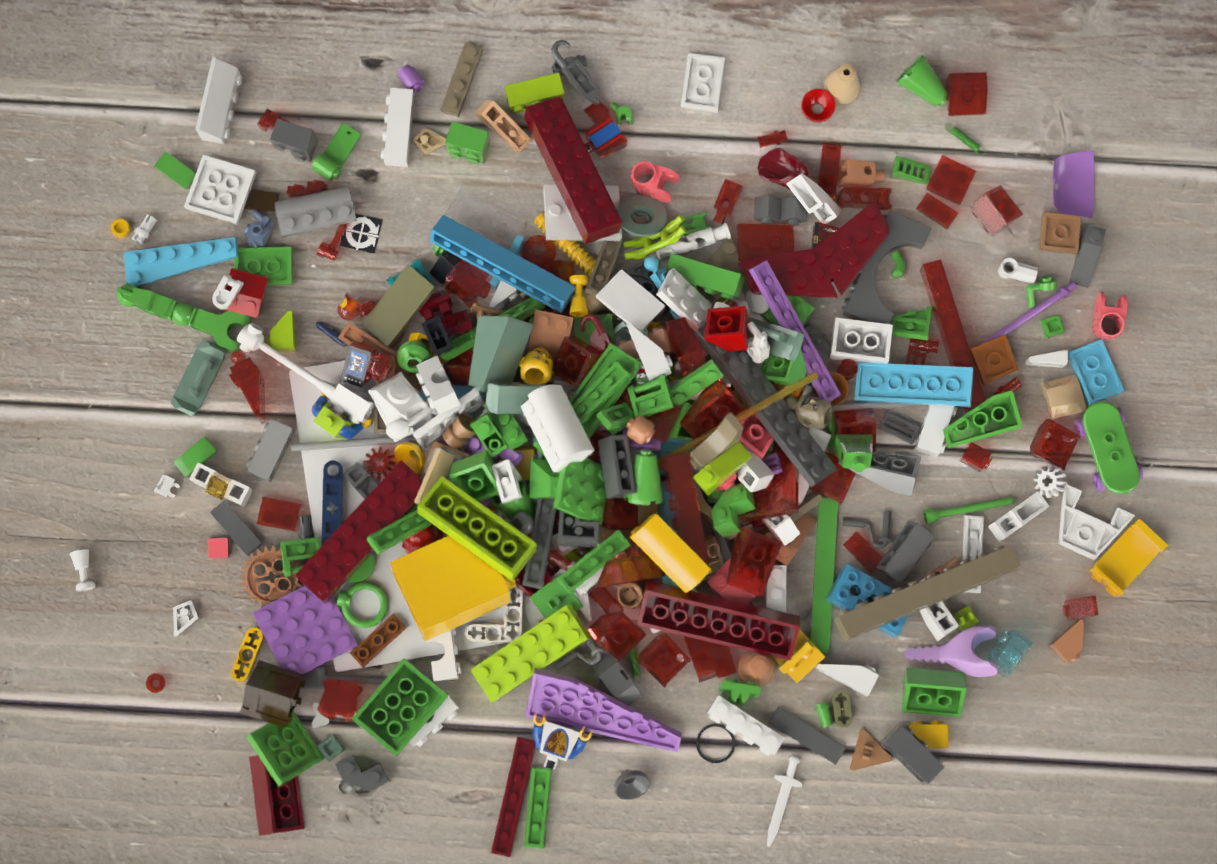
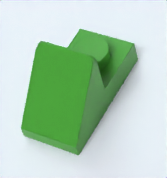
(616, 417)

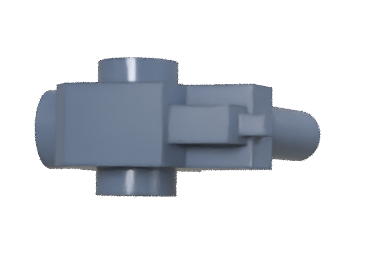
(259, 232)

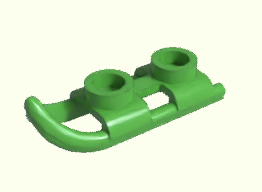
(698, 223)

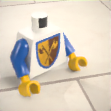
(558, 741)

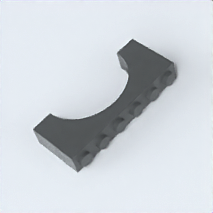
(864, 301)

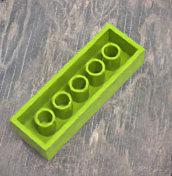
(477, 528)
(532, 650)

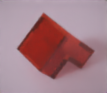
(560, 268)

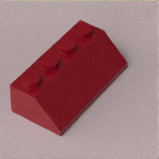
(276, 806)

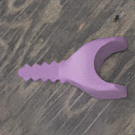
(959, 652)

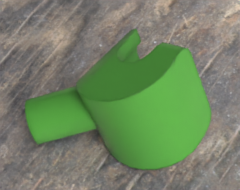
(622, 113)

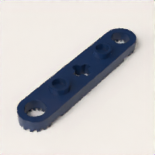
(331, 494)

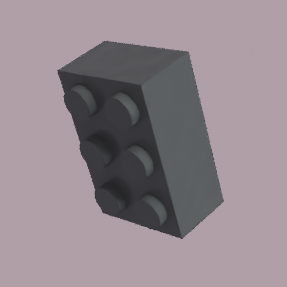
(913, 754)

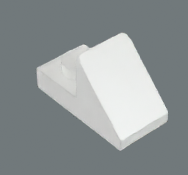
(507, 481)

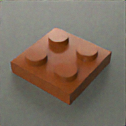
(993, 359)

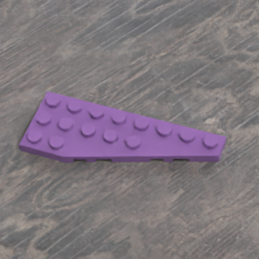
(578, 705)

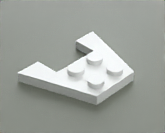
(1086, 533)

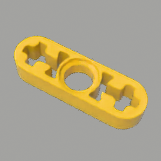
(237, 666)

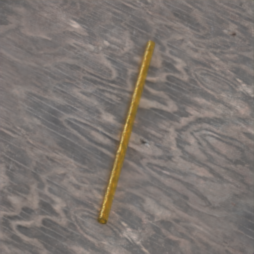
(747, 413)

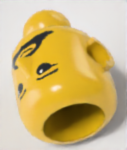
(536, 367)

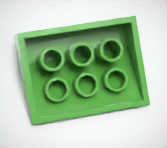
(400, 707)

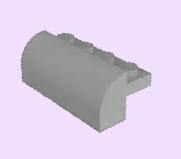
(315, 211)

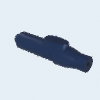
(332, 333)

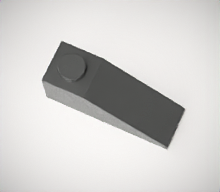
(1087, 255)

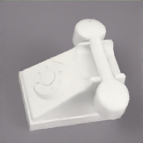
(401, 407)

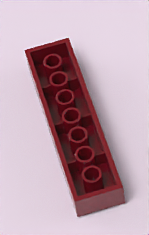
(573, 169)
(348, 544)
(719, 620)

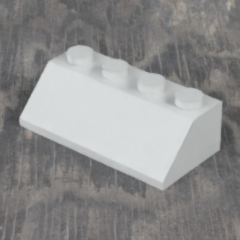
(218, 102)

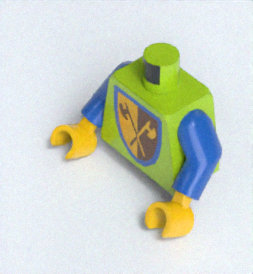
(334, 422)

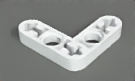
(503, 629)

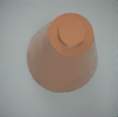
(756, 668)

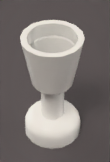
(81, 562)

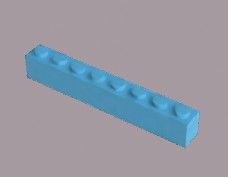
(502, 263)

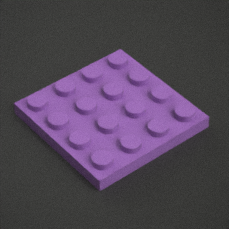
(304, 630)

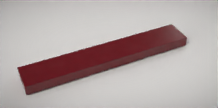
(513, 797)

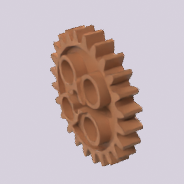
(267, 559)

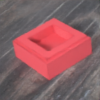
(218, 548)

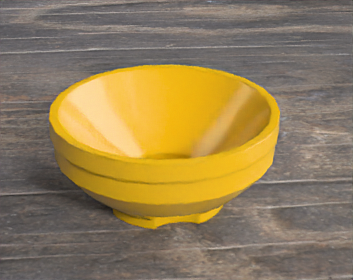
(405, 453)

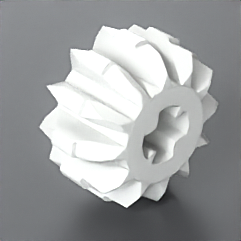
(1050, 488)

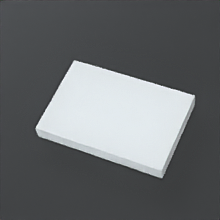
(703, 82)
(630, 301)

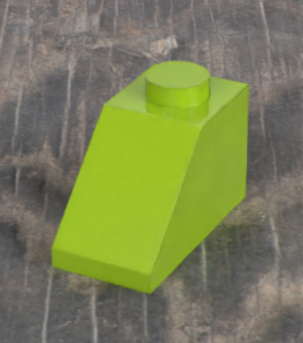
(283, 335)

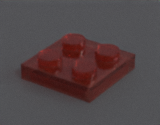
(950, 180)

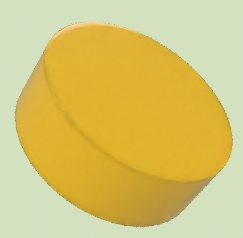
(120, 228)

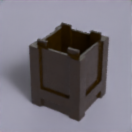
(272, 694)

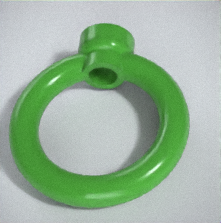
(345, 597)

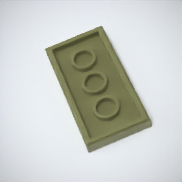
(399, 306)

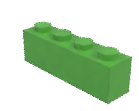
(708, 277)

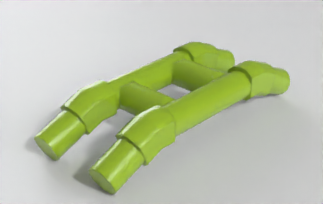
(649, 248)

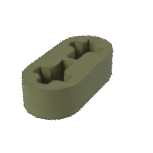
(837, 710)

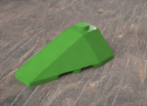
(988, 419)

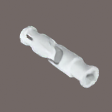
(689, 242)

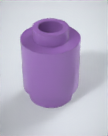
(411, 78)

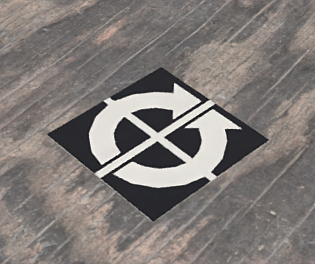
(362, 234)

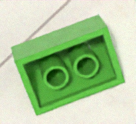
(933, 692)

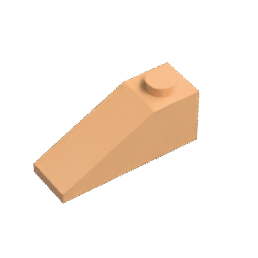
(502, 125)

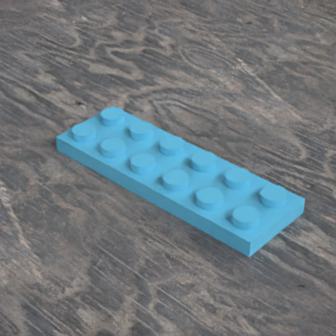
(914, 384)

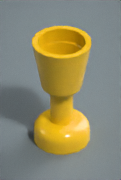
(578, 303)

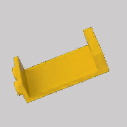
(1127, 558)

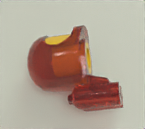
(350, 308)

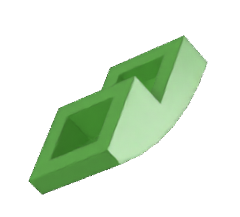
(175, 170)
(198, 453)

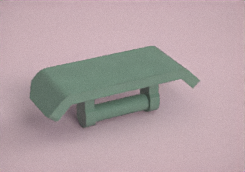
(782, 341)
(198, 378)
(508, 397)

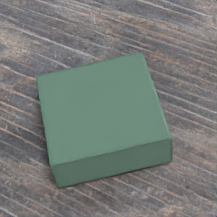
(331, 748)

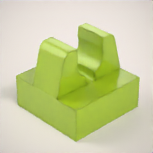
(965, 618)

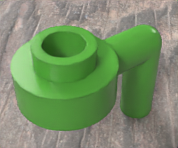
(1046, 283)

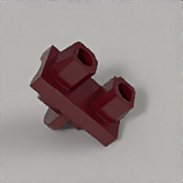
(435, 303)

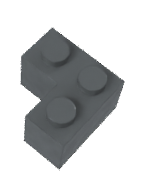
(297, 139)
(576, 532)

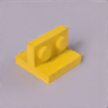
(804, 658)

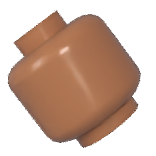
(640, 429)

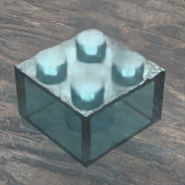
(1008, 652)

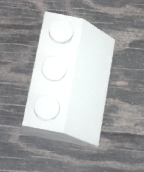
(860, 341)

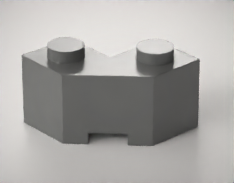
(779, 210)
(615, 680)
(352, 774)

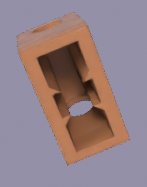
(858, 173)

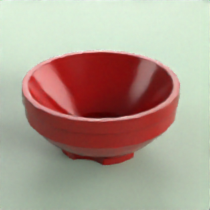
(820, 97)

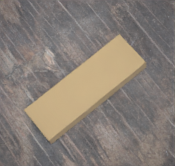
(438, 467)

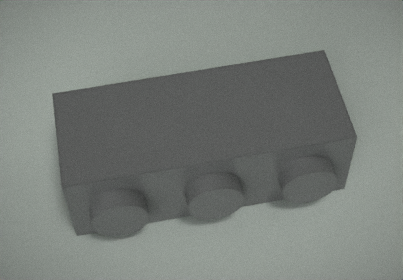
(617, 466)
(905, 551)

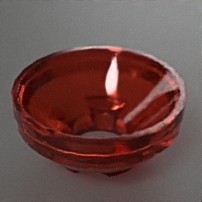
(546, 257)

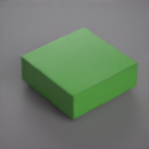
(1052, 326)

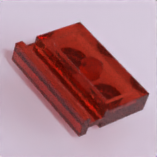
(278, 514)

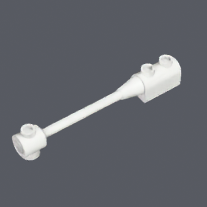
(344, 396)

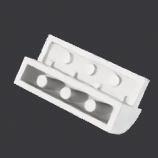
(556, 426)

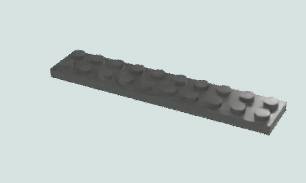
(777, 417)

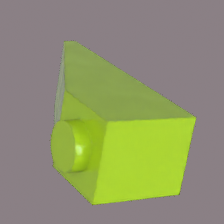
(722, 468)

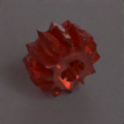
(387, 460)

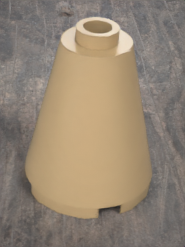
(842, 84)

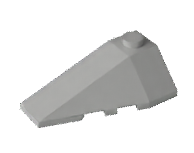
(893, 472)

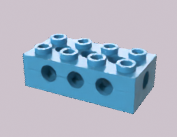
(865, 586)

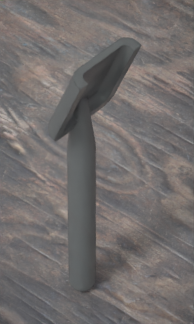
(314, 678)

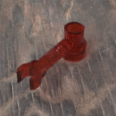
(329, 250)

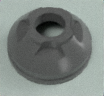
(633, 787)

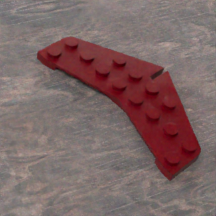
(834, 260)

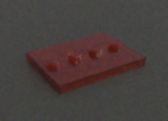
(781, 494)

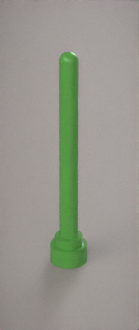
(932, 515)

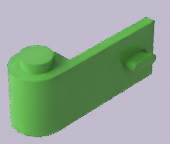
(336, 153)

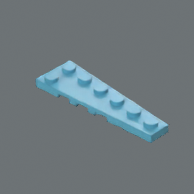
(160, 263)

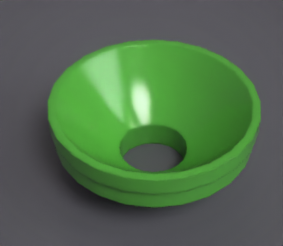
(412, 350)

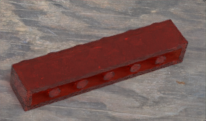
(684, 502)

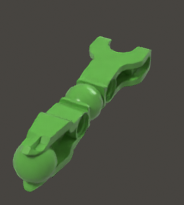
(184, 314)

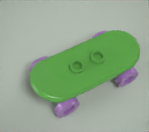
(1110, 448)

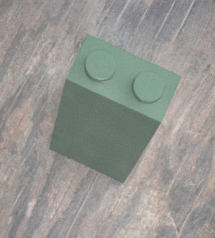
(497, 350)

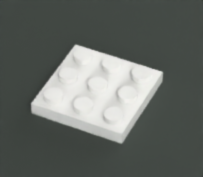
(220, 189)

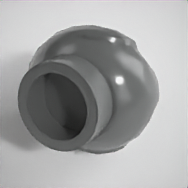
(523, 522)

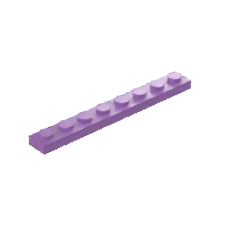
(788, 319)

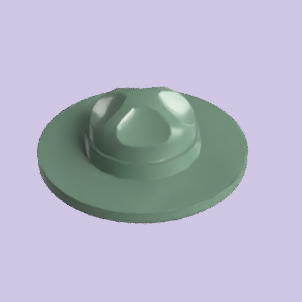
(642, 215)

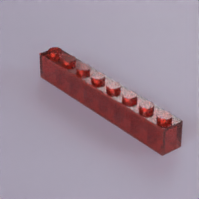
(950, 324)

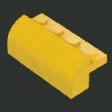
(670, 552)

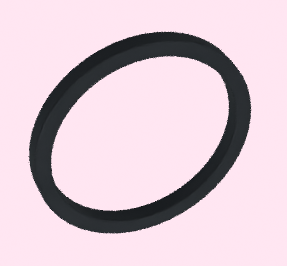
(715, 761)

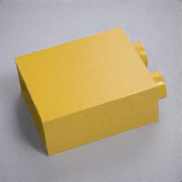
(448, 586)

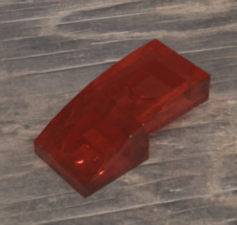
(863, 552)

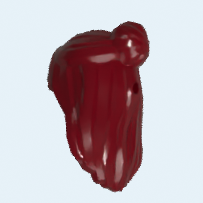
(780, 167)

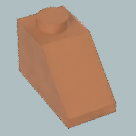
(1069, 642)

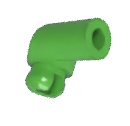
(900, 266)

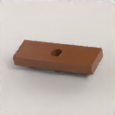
(368, 649)

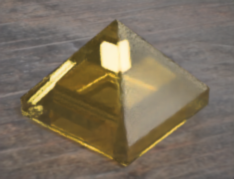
(216, 487)

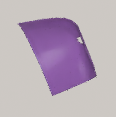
(1075, 184)

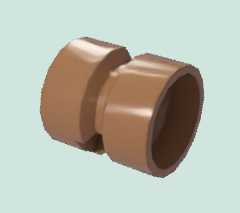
(459, 431)
(629, 595)

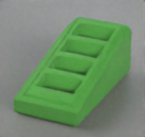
(913, 164)

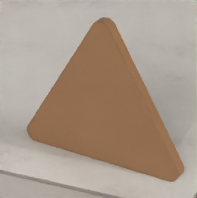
(482, 310)
(868, 752)

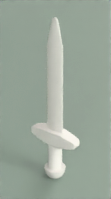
(787, 782)

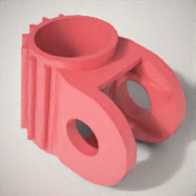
(655, 186)
(1116, 314)

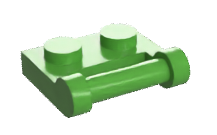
(652, 402)
(297, 550)

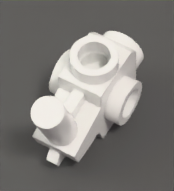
(757, 346)

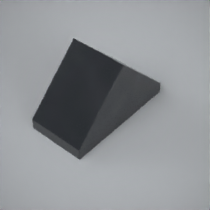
(443, 266)
(437, 335)

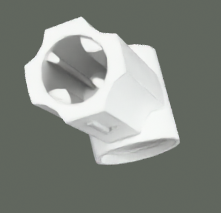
(1019, 271)

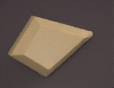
(429, 141)

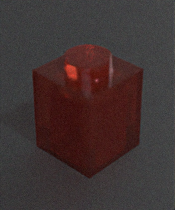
(976, 457)

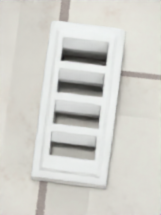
(1054, 359)

